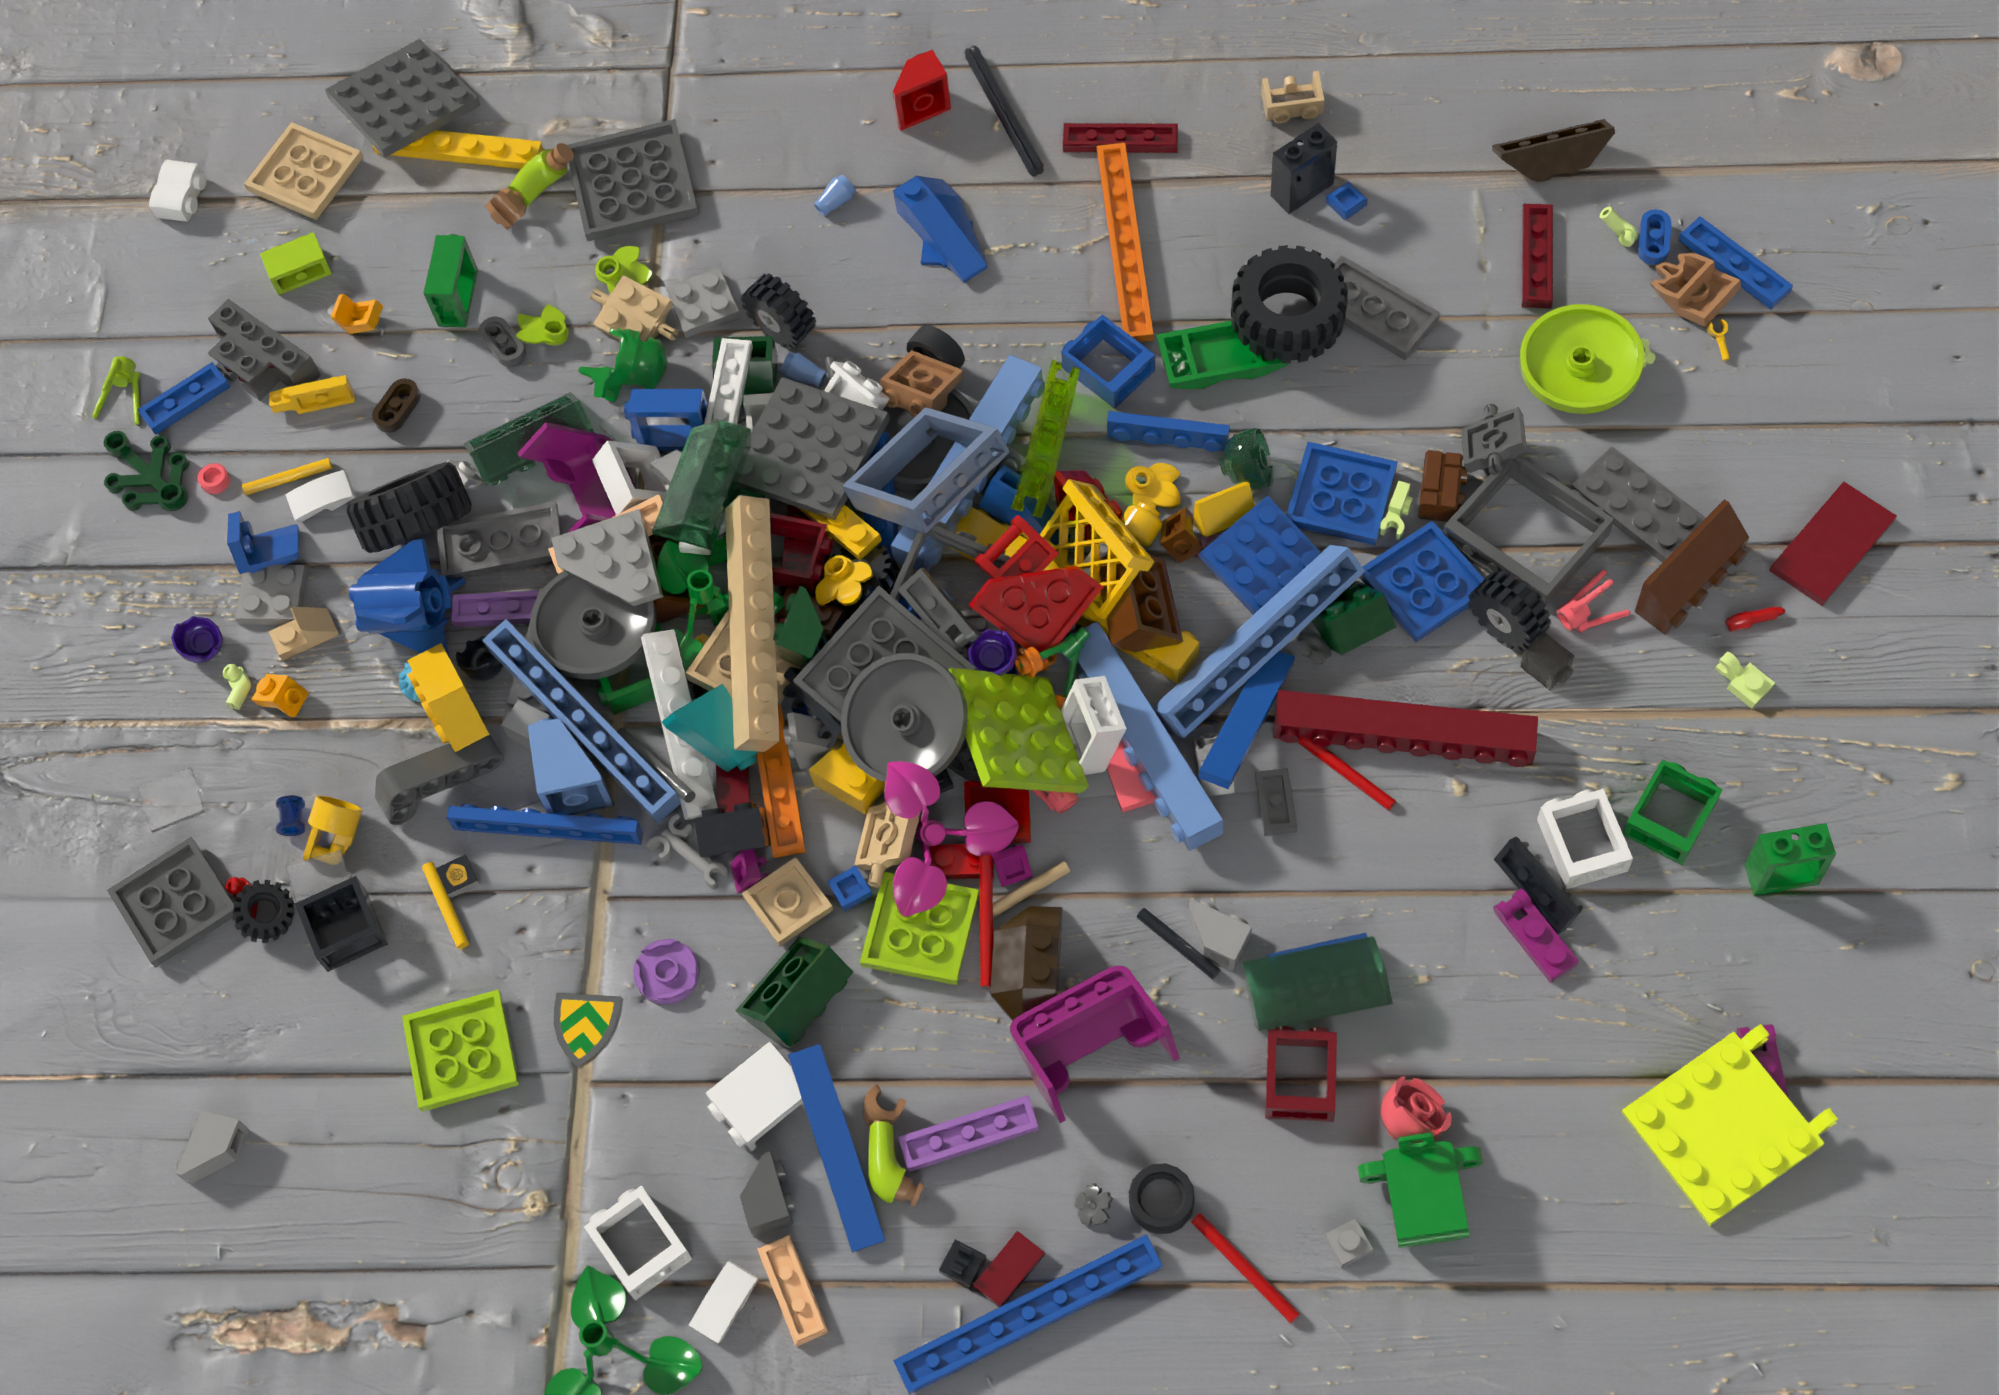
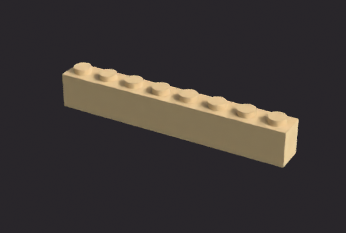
(751, 624)

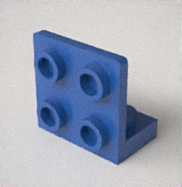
(261, 550)

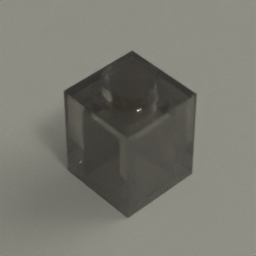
(1547, 662)

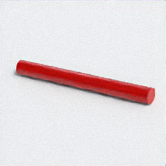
(1348, 773)
(986, 919)
(1245, 1268)

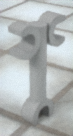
(674, 838)

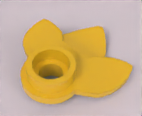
(1158, 487)
(842, 581)

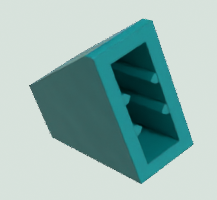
(709, 729)

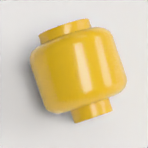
(1142, 523)

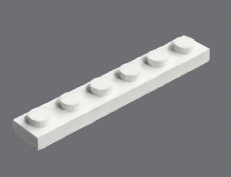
(671, 694)

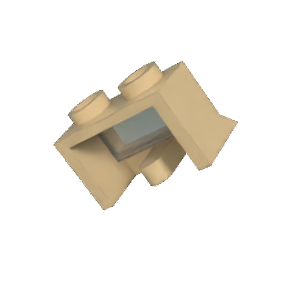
(1293, 100)

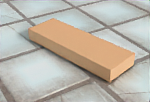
(793, 1290)

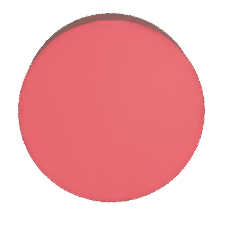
(214, 478)

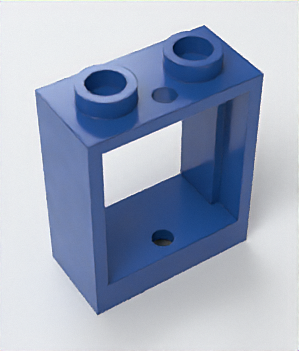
(1125, 382)
(665, 403)

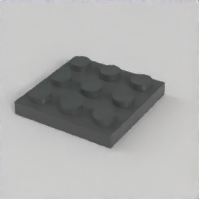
(172, 902)

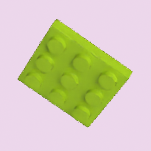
(923, 944)
(460, 1050)

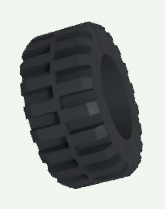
(1289, 272)
(408, 507)

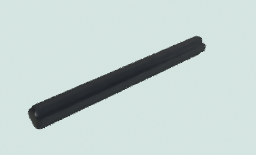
(1004, 111)

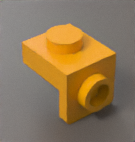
(356, 316)
(280, 693)

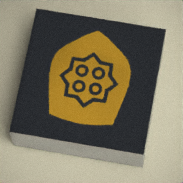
(457, 876)

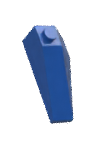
(942, 223)

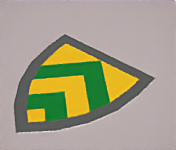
(584, 1023)

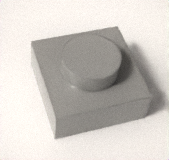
(1348, 1243)

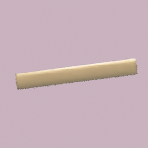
(1030, 888)

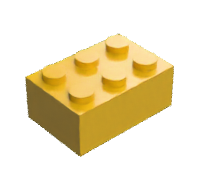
(445, 698)

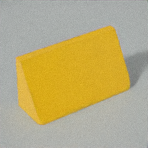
(1222, 509)

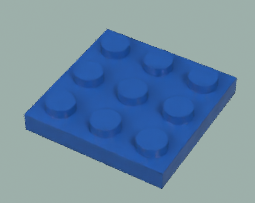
(1341, 493)
(1259, 554)
(1423, 580)

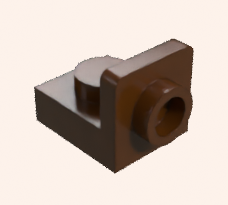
(1178, 536)

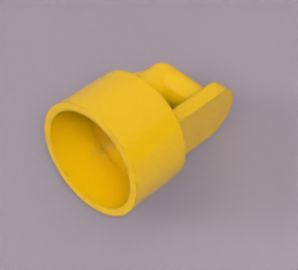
(333, 817)

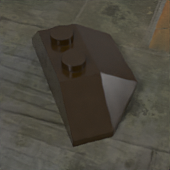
(1556, 151)
(1027, 960)

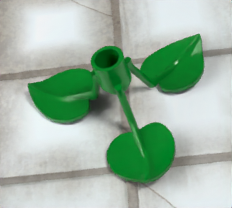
(688, 570)
(600, 1301)

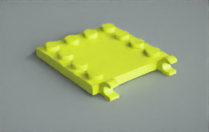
(1725, 1126)

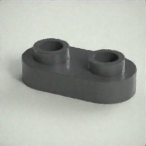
(503, 343)

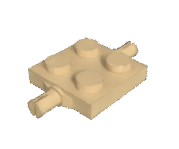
(635, 309)
(884, 842)

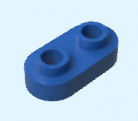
(1654, 239)

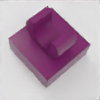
(1012, 865)
(746, 870)

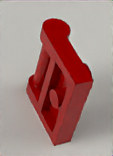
(1029, 558)

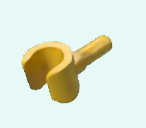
(1720, 338)

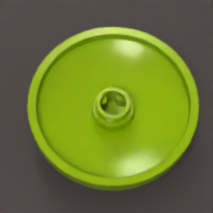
(1581, 359)

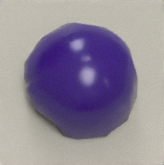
(197, 639)
(993, 652)

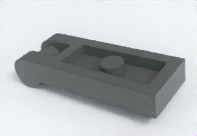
(938, 610)

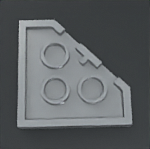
(612, 557)

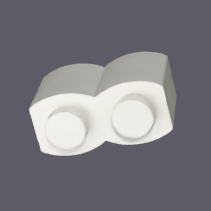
(177, 190)

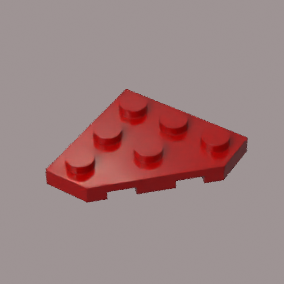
(1037, 606)

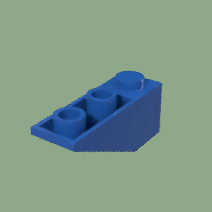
(999, 500)

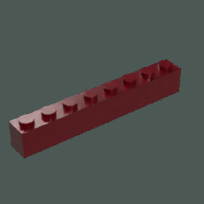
(1406, 728)

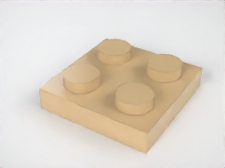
(787, 901)

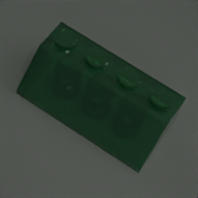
(497, 450)
(704, 483)
(1316, 983)

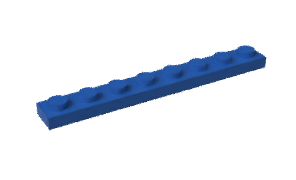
(1027, 1314)

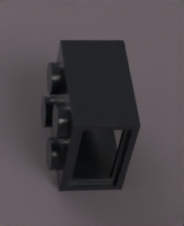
(732, 831)
(341, 924)

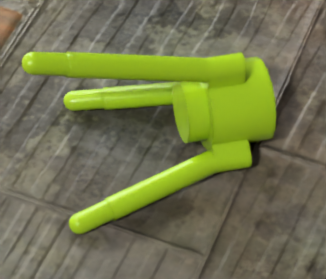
(121, 374)

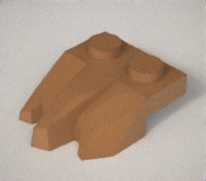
(1695, 287)

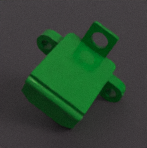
(1424, 1188)

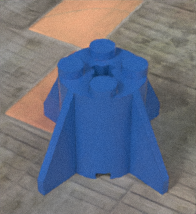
(405, 599)

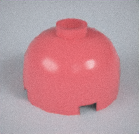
(1413, 1110)

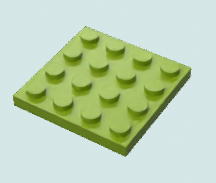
(1018, 733)

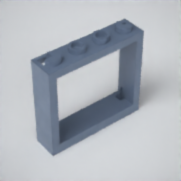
(945, 489)

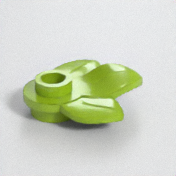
(624, 263)
(546, 329)

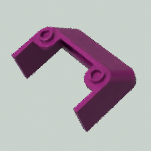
(568, 460)
(1084, 1021)

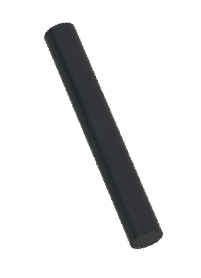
(1178, 943)

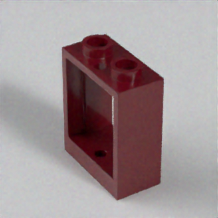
(805, 531)
(1295, 1106)

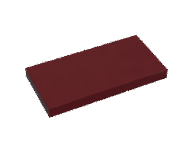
(1833, 543)

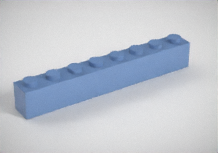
(1001, 407)
(1258, 640)
(582, 721)
(1151, 747)

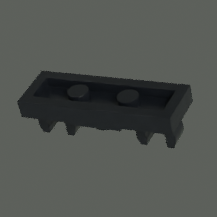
(832, 725)
(1539, 884)

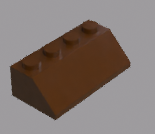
(1693, 569)

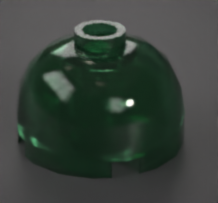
(1247, 459)

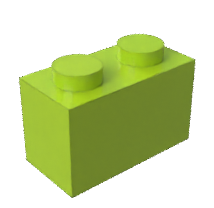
(295, 263)

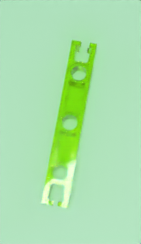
(1046, 439)

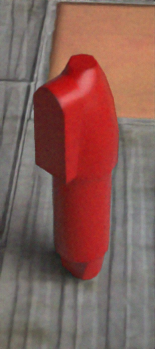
(1746, 619)

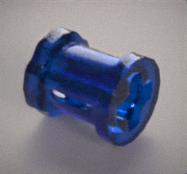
(290, 815)

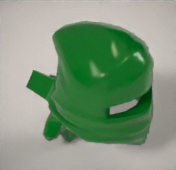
(635, 364)

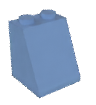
(563, 771)

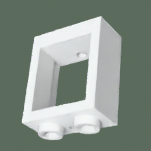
(611, 465)
(1093, 723)
(1592, 868)
(656, 1269)

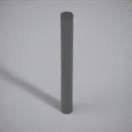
(664, 772)

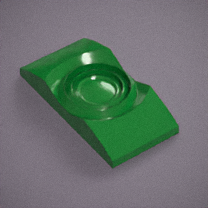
(1209, 355)

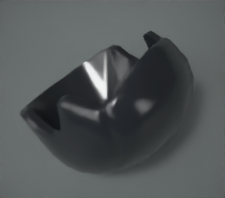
(478, 661)

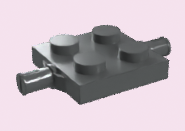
(1493, 440)

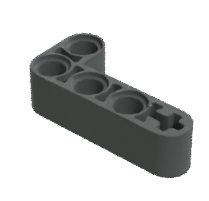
(430, 773)

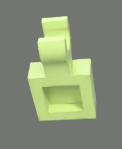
(1399, 505)
(1746, 683)

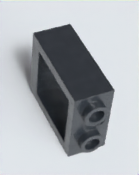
(1304, 169)

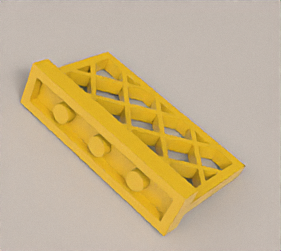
(1105, 530)

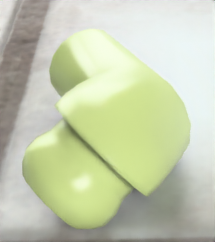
(1624, 230)
(239, 683)

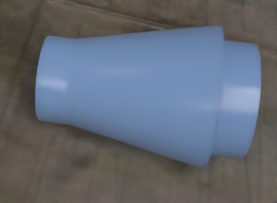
(835, 195)
(802, 370)

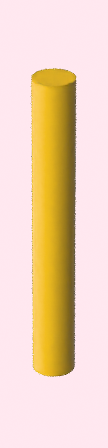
(287, 476)
(445, 905)

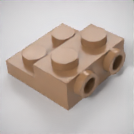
(920, 383)

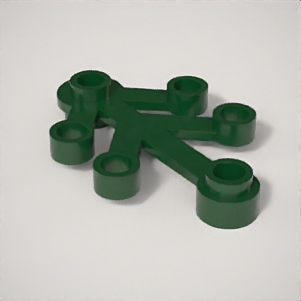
(148, 475)

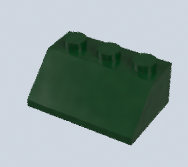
(795, 991)

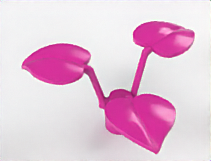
(987, 826)

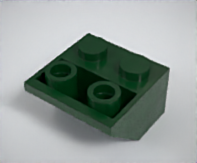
(762, 366)
(1354, 618)
(801, 633)

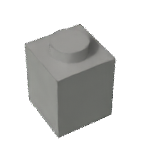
(517, 719)

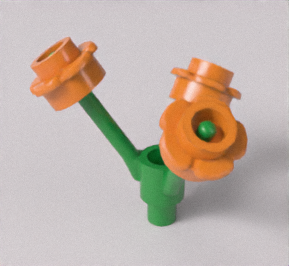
(1030, 661)

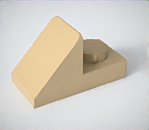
(307, 630)

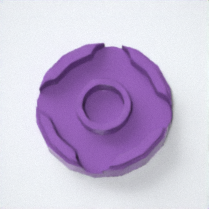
(666, 971)

